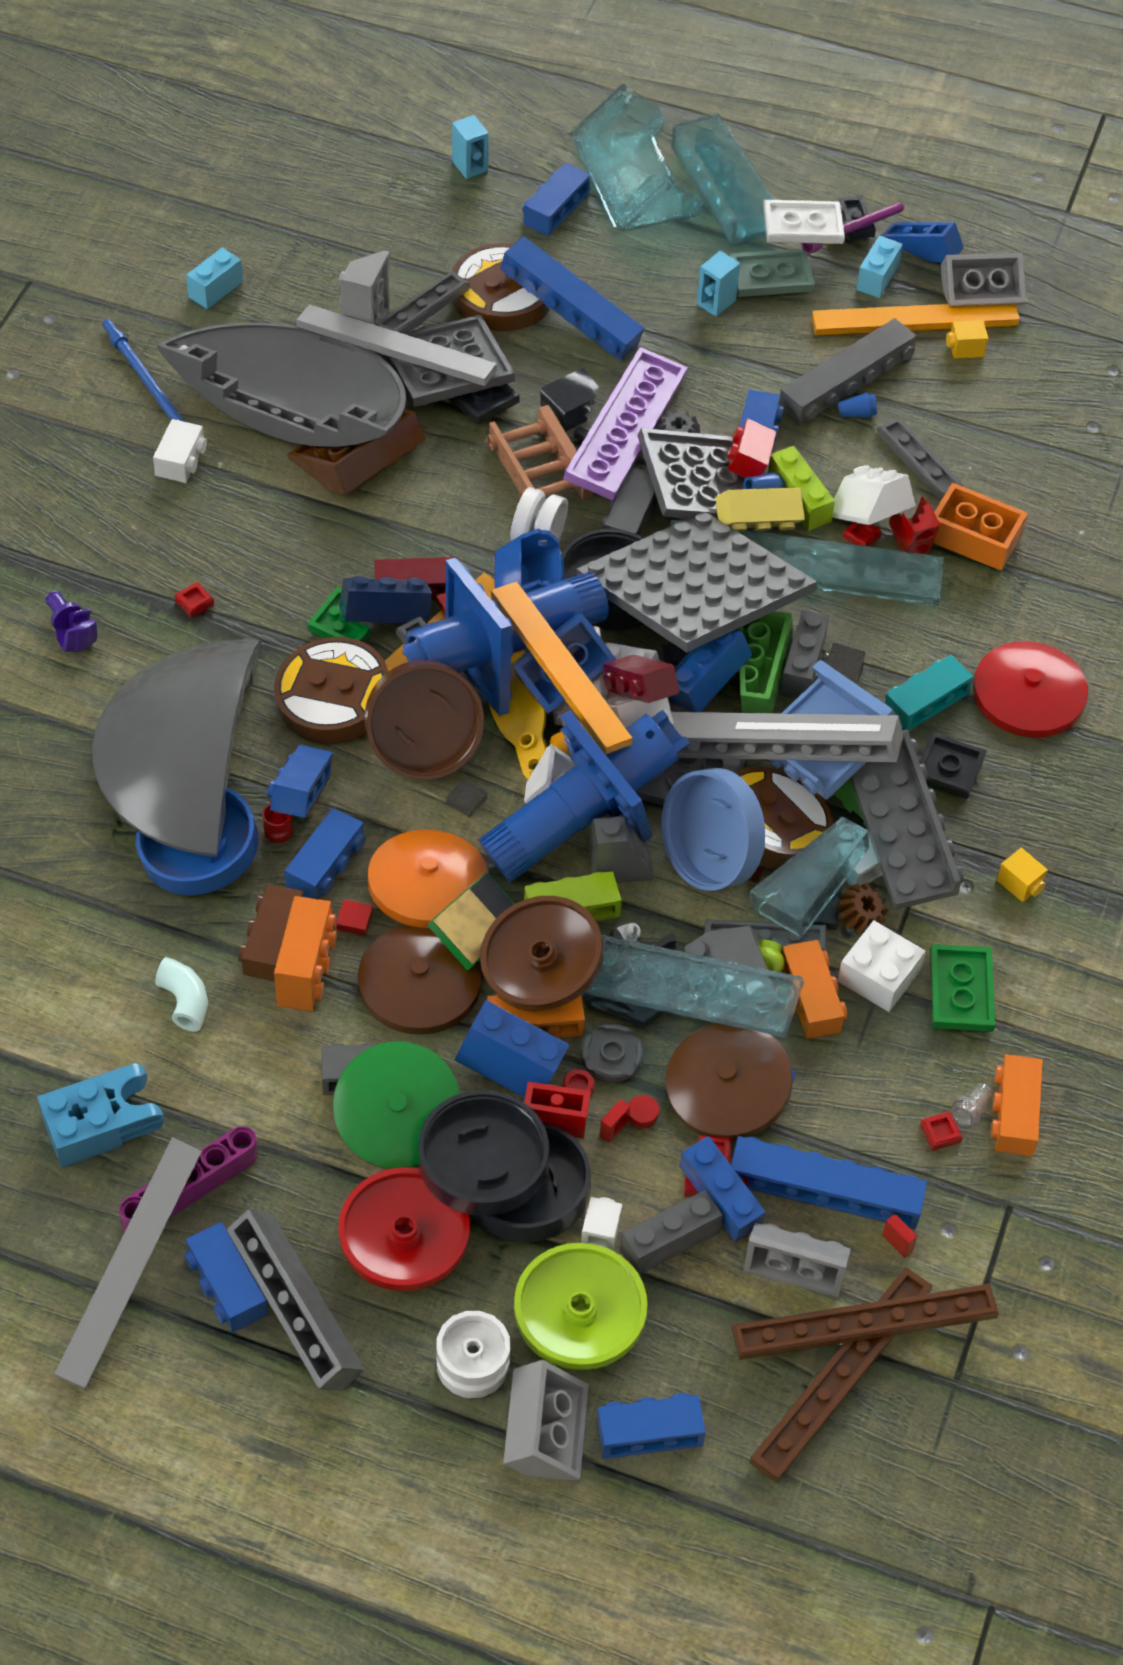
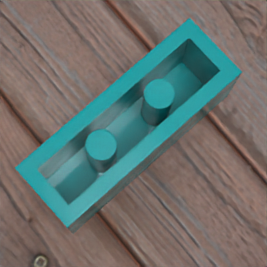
(929, 692)

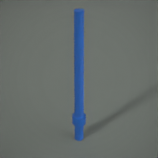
(120, 342)

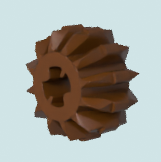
(860, 907)

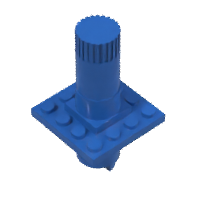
(481, 639)
(586, 792)

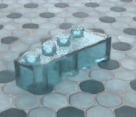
(809, 880)

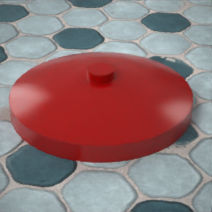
(1030, 689)
(401, 1232)

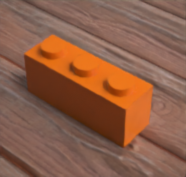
(818, 1003)
(559, 1022)
(1017, 1105)

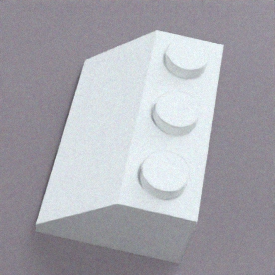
(872, 495)

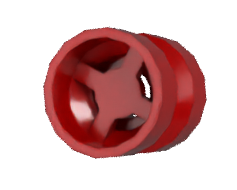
(277, 825)

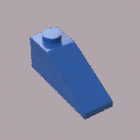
(926, 239)

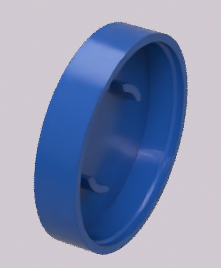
(201, 874)

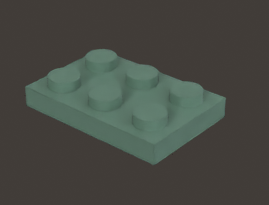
(773, 272)

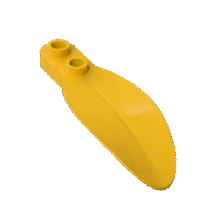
(523, 723)

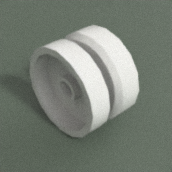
(538, 512)
(473, 1354)

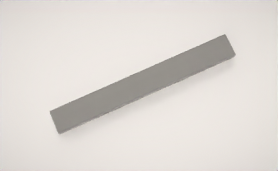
(397, 345)
(127, 1264)

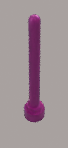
(859, 223)

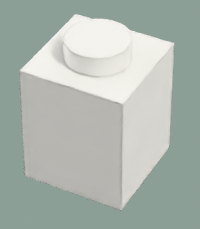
(602, 1222)

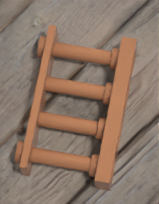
(556, 443)

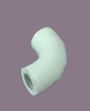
(187, 989)

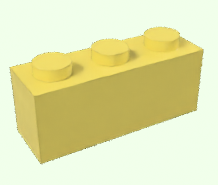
(760, 508)

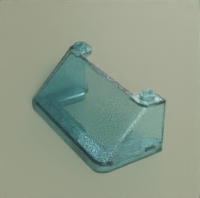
(628, 165)

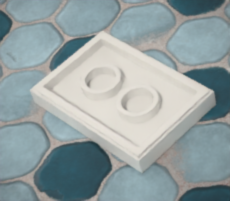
(803, 221)

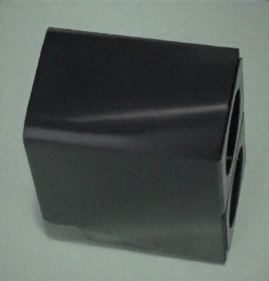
(570, 398)

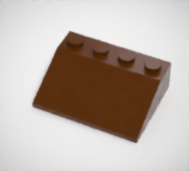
(349, 466)

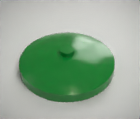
(387, 1099)

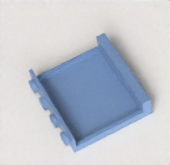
(829, 695)

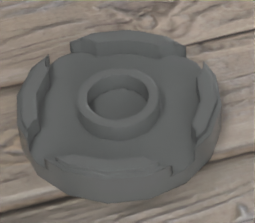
(612, 1053)

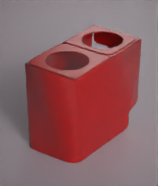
(917, 532)

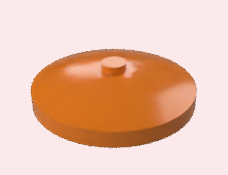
(422, 874)

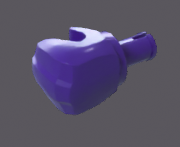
(72, 623)

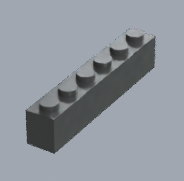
(847, 371)
(295, 1300)

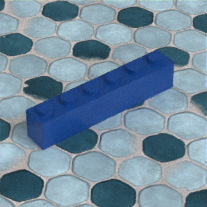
(571, 298)
(828, 1181)

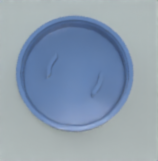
(713, 829)

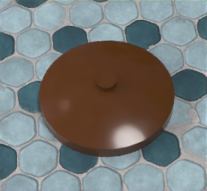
(542, 953)
(416, 982)
(729, 1081)

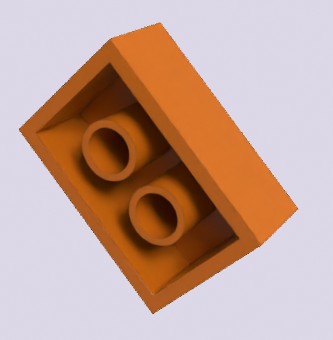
(978, 526)
(305, 954)

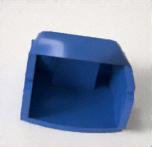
(529, 561)

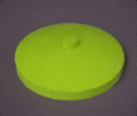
(580, 1306)

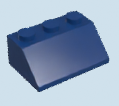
(582, 644)
(708, 669)
(510, 1050)

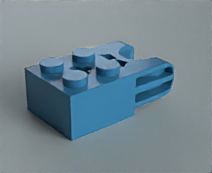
(95, 1114)

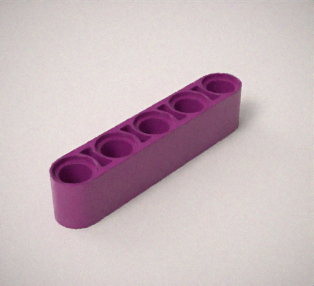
(205, 1175)

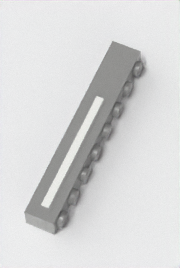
(790, 736)

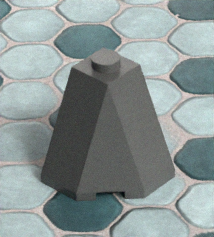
(618, 849)

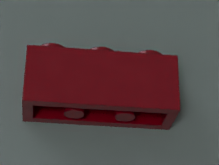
(428, 569)
(640, 678)

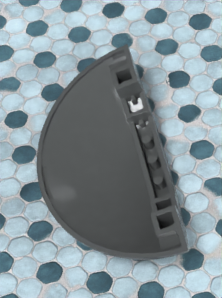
(290, 382)
(170, 743)

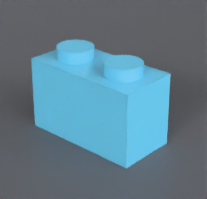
(470, 146)
(879, 266)
(214, 278)
(718, 283)

